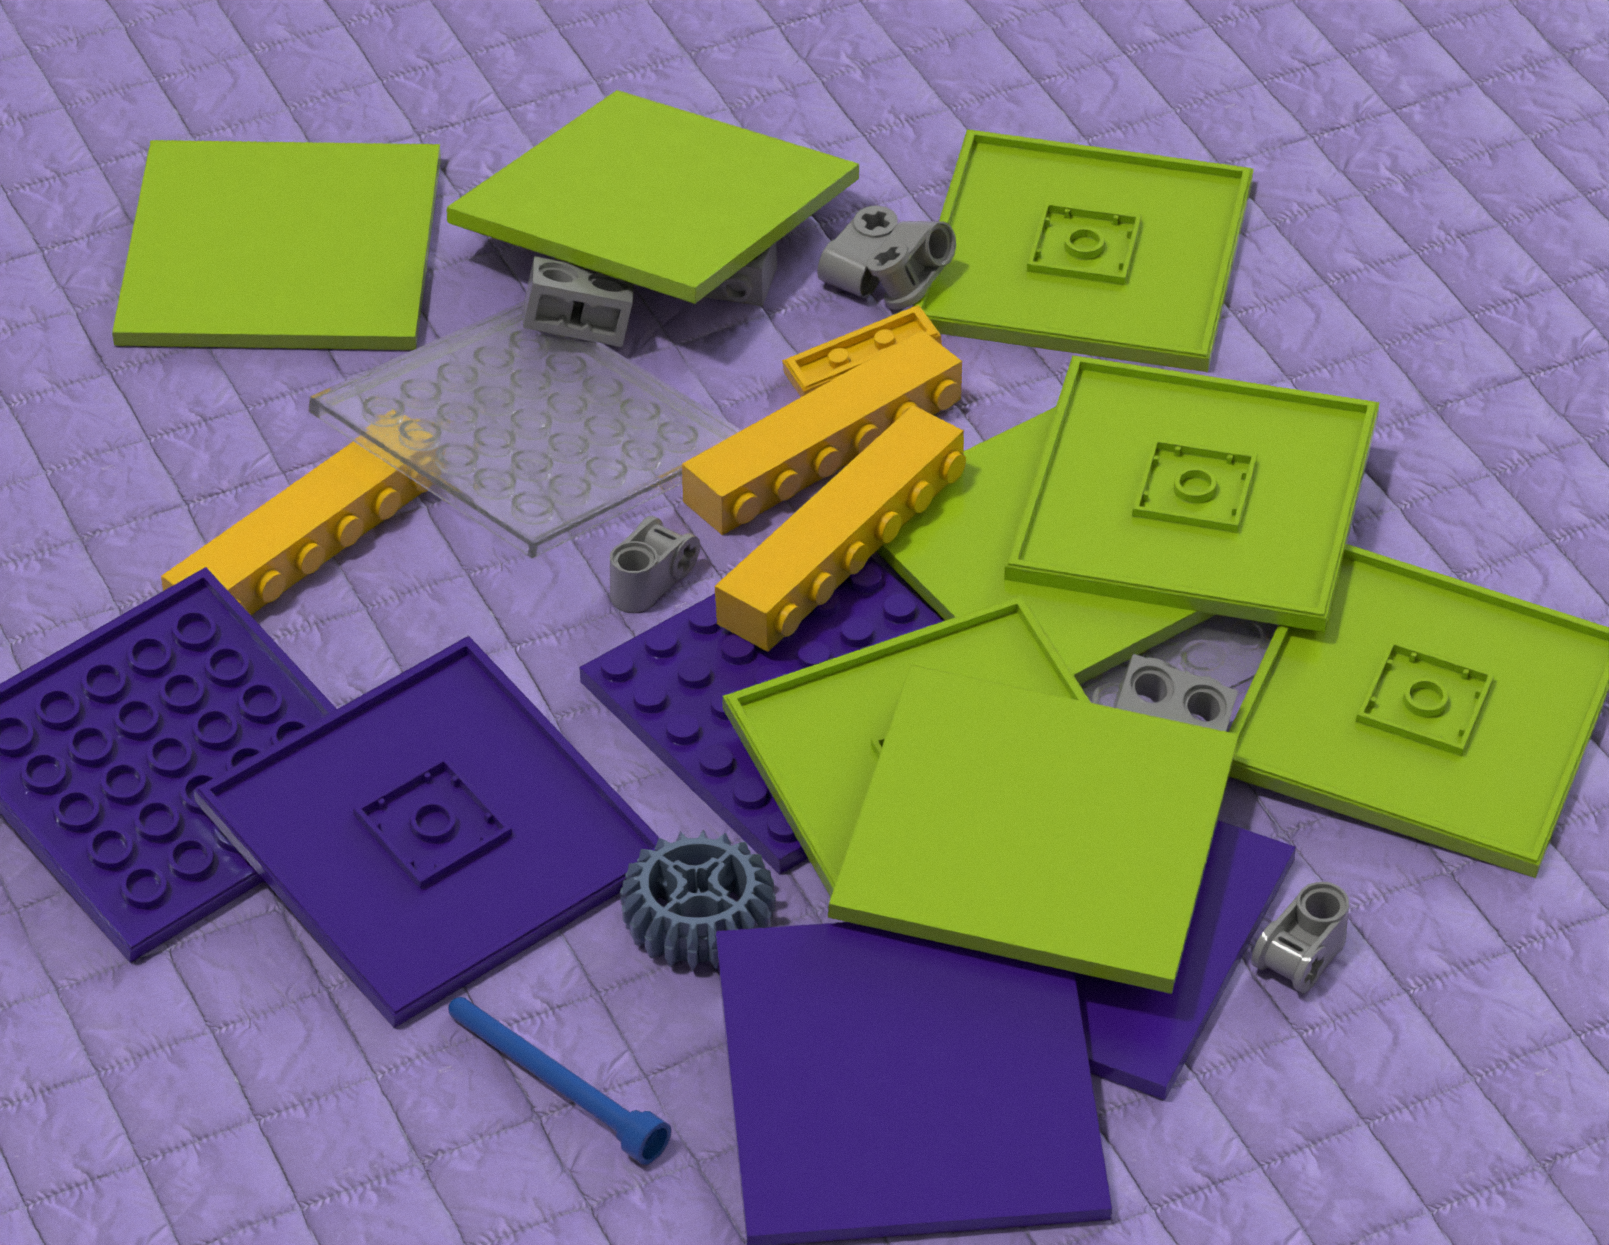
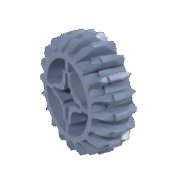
(696, 883)

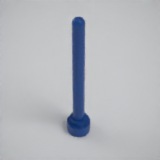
(640, 1133)

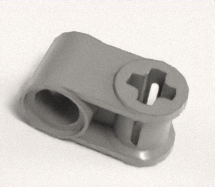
(846, 257)
(912, 260)
(649, 564)
(1305, 935)

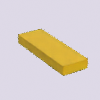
(831, 359)

